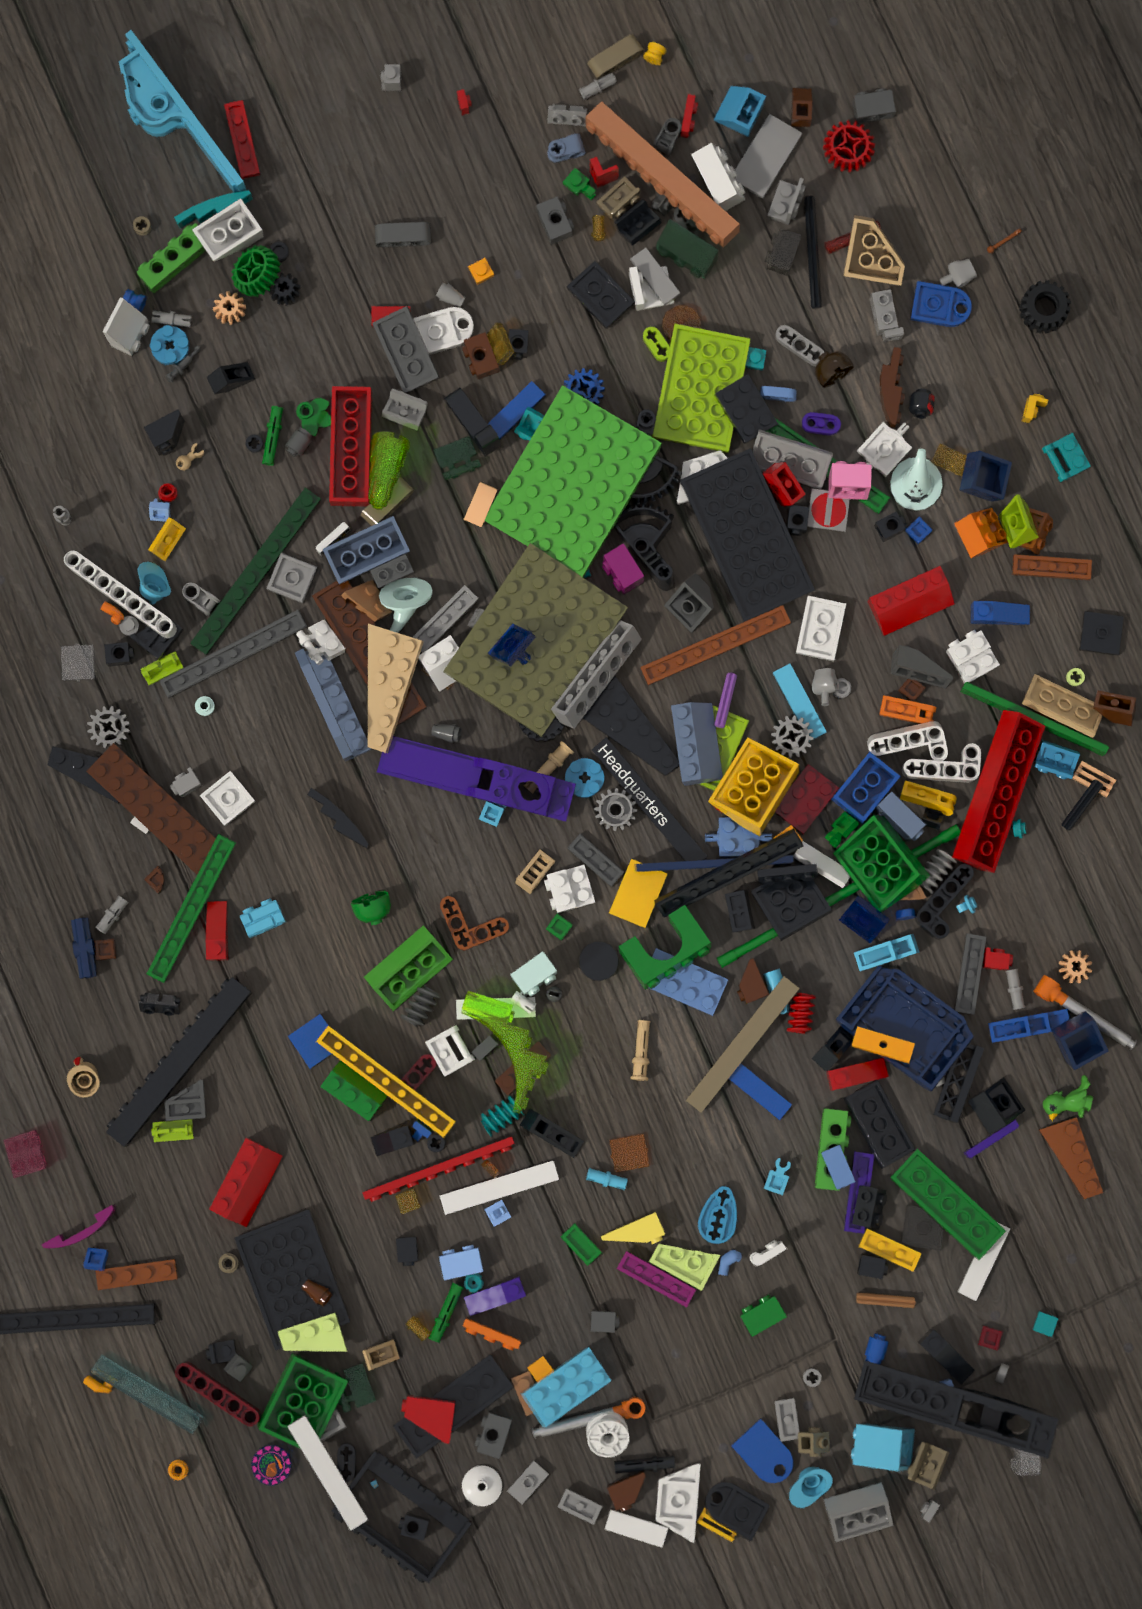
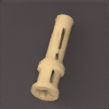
(555, 760)
(640, 1060)

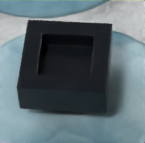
(932, 818)

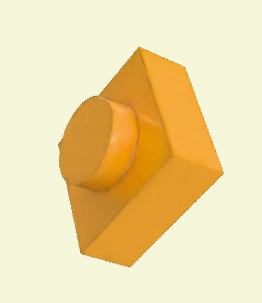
(481, 271)

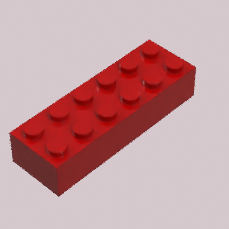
(350, 446)

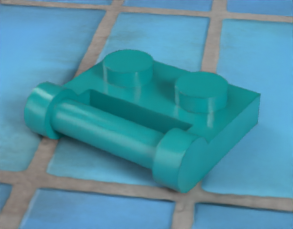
(1071, 454)

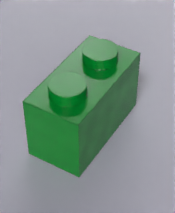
(762, 1315)

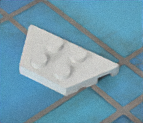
(695, 465)
(678, 1501)

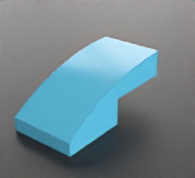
(492, 813)

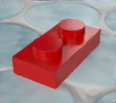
(688, 123)

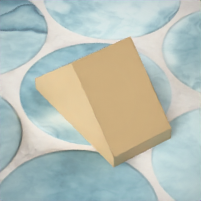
(381, 1354)

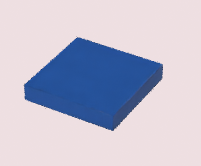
(305, 1041)

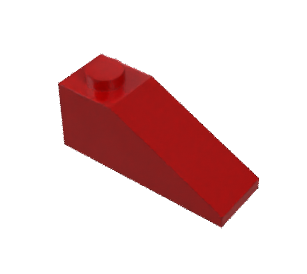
(217, 931)
(857, 1074)

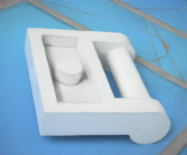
(444, 1054)
(772, 1249)

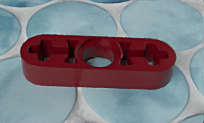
(420, 1063)

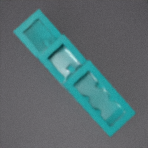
(210, 208)

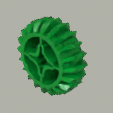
(256, 271)

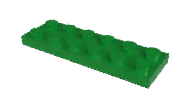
(948, 1204)

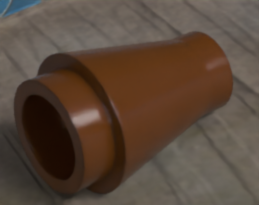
(317, 1292)

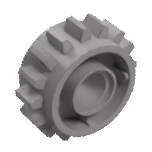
(626, 809)

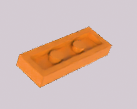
(491, 1334)

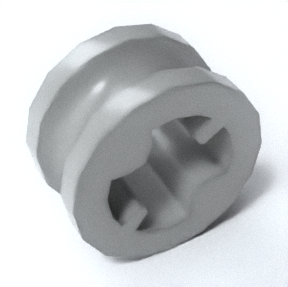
(815, 1372)

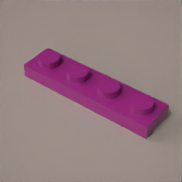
(656, 1279)

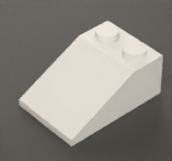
(228, 231)
(126, 327)

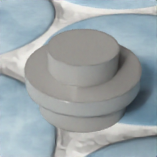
(129, 625)

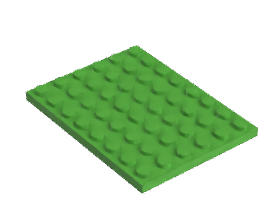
(573, 481)

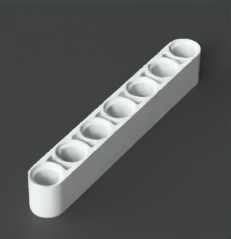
(113, 588)

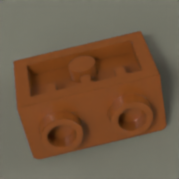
(1043, 525)

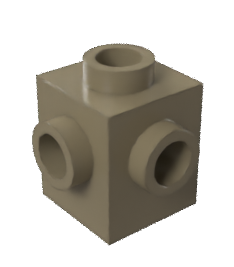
(813, 1442)

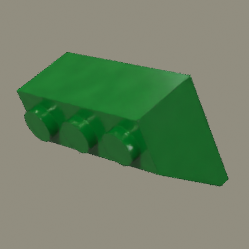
(354, 1091)

